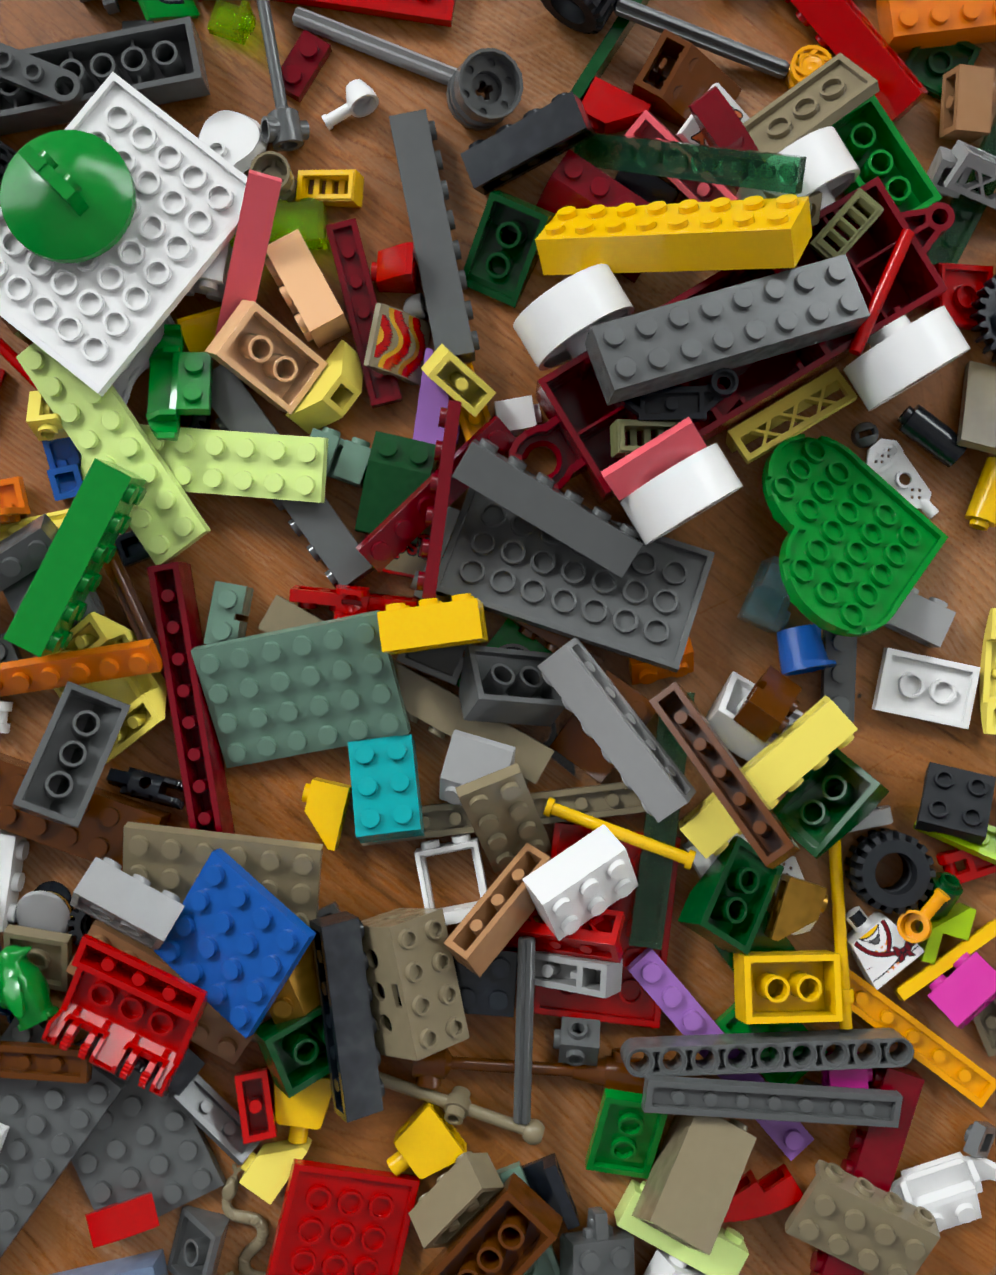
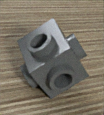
(578, 1041)

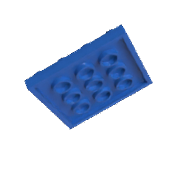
(235, 942)

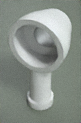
(360, 103)

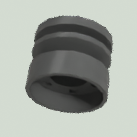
(487, 72)

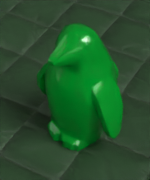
(24, 988)

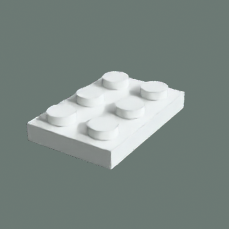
(926, 688)

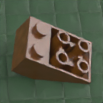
(677, 77)

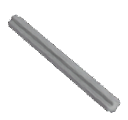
(372, 45)

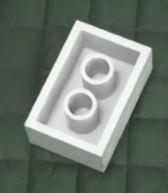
(581, 882)

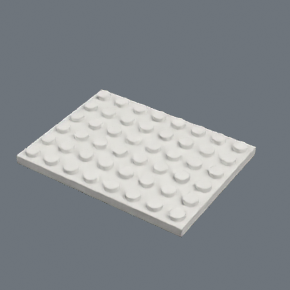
(185, 213)

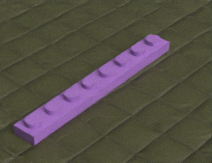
(694, 1020)

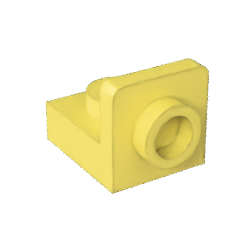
(42, 420)

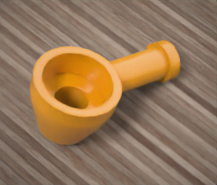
(908, 920)

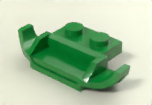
(177, 384)

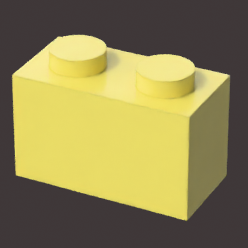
(458, 380)

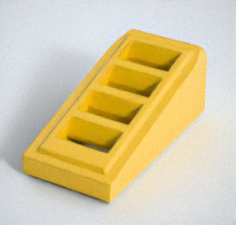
(348, 180)

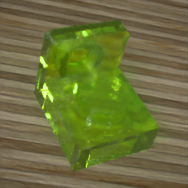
(232, 21)

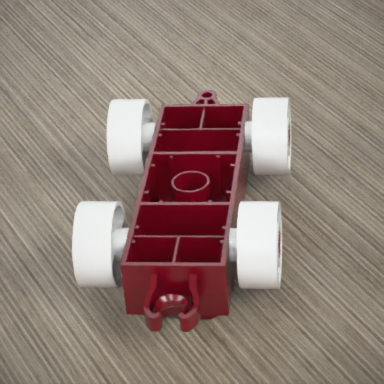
(899, 355)

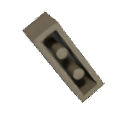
(455, 1199)

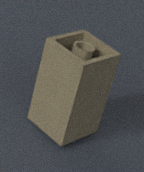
(695, 1179)

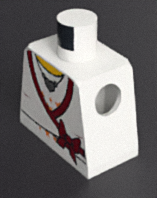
(878, 946)

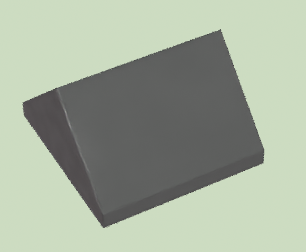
(198, 1242)

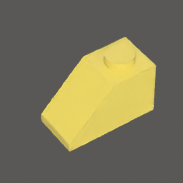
(271, 1167)

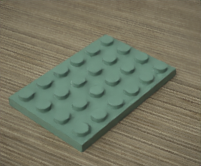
(301, 689)

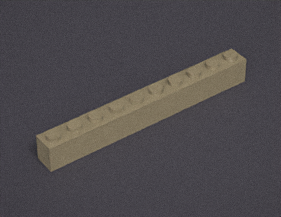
(430, 701)

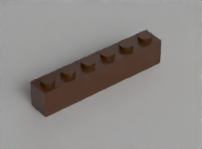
(724, 776)

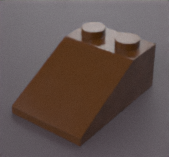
(582, 749)

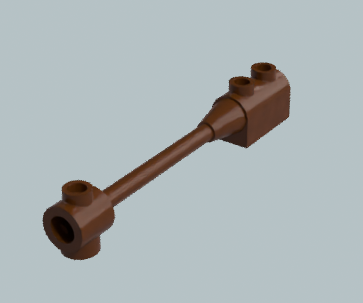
(609, 1070)

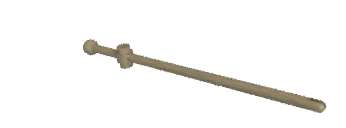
(459, 1106)

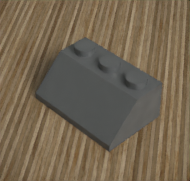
(507, 687)

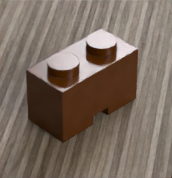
(769, 705)

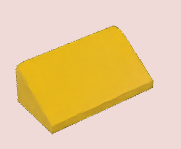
(199, 329)

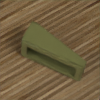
(862, 211)
(620, 426)

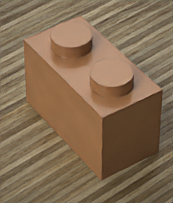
(966, 103)

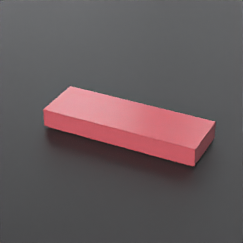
(653, 458)

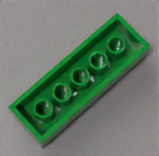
(76, 559)

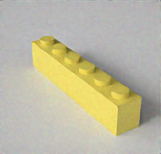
(773, 771)

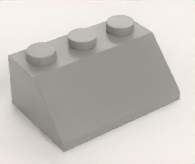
(126, 903)

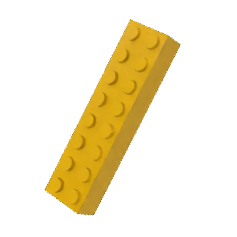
(678, 236)

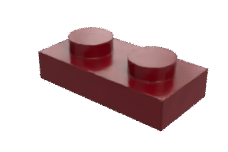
(304, 64)

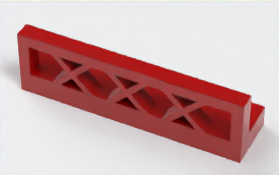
(582, 943)

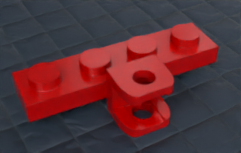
(345, 599)

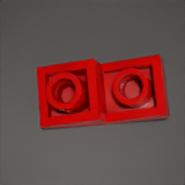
(122, 1220)

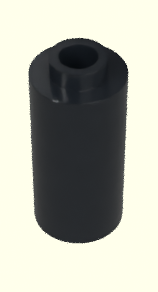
(931, 434)

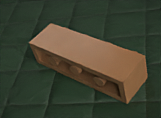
(496, 914)

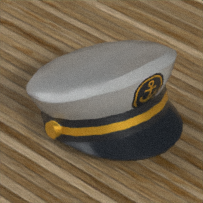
(45, 908)

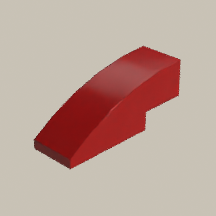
(763, 1196)

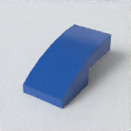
(64, 467)

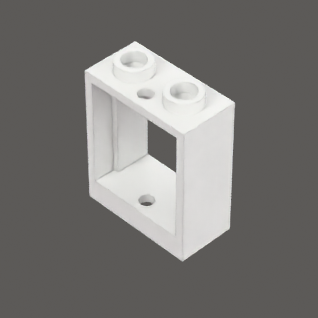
(455, 913)

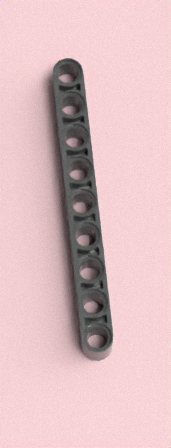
(779, 1060)

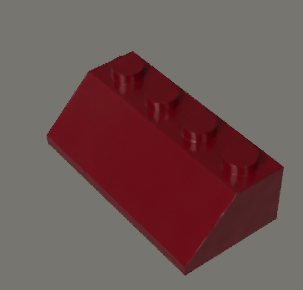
(582, 186)

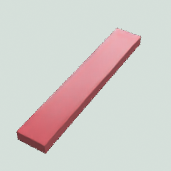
(250, 242)

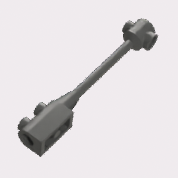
(281, 125)

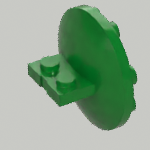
(67, 196)

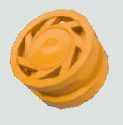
(806, 63)

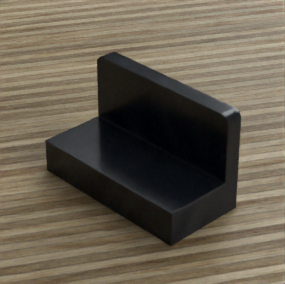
(549, 1183)

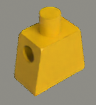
(303, 1110)
(426, 1143)

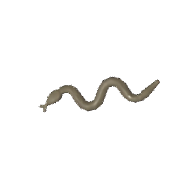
(246, 1217)

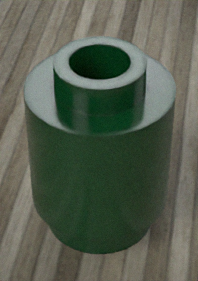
(951, 886)

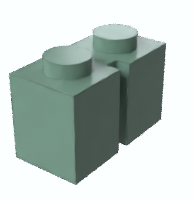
(345, 458)
(227, 602)

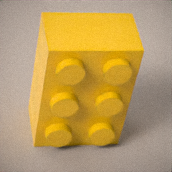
(432, 624)
(787, 987)

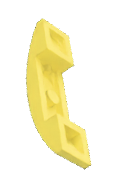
(987, 682)

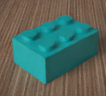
(385, 789)

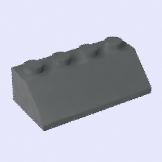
(71, 756)

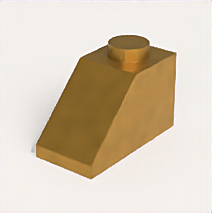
(795, 906)

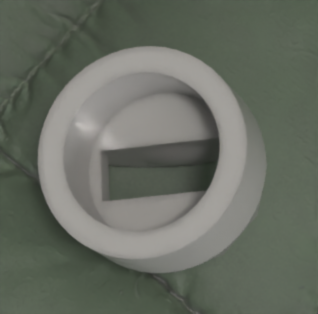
(416, 306)

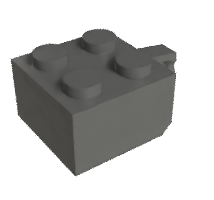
(597, 1248)

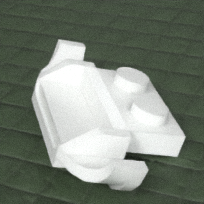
(946, 1187)

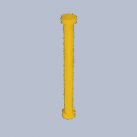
(620, 833)

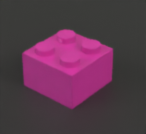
(965, 990)

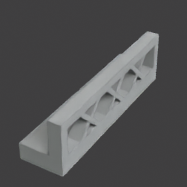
(979, 161)

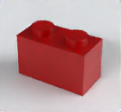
(256, 1105)

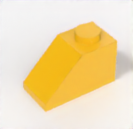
(327, 808)

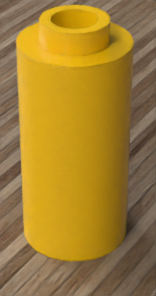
(982, 506)

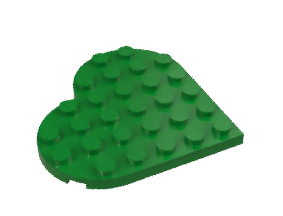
(849, 538)

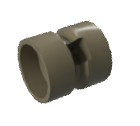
(277, 166)

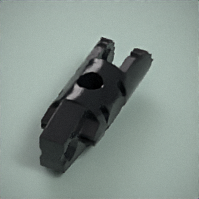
(135, 780)

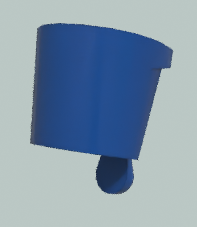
(802, 650)

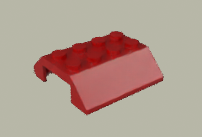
(130, 1010)

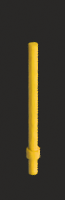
(840, 931)

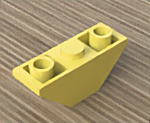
(332, 391)

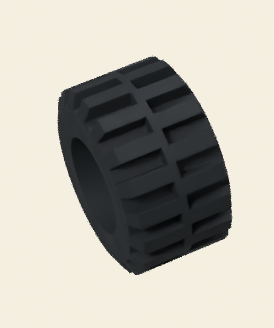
(581, 15)
(914, 878)

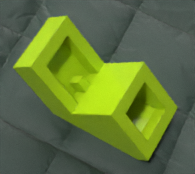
(956, 924)

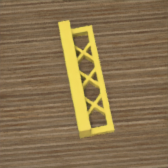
(787, 410)

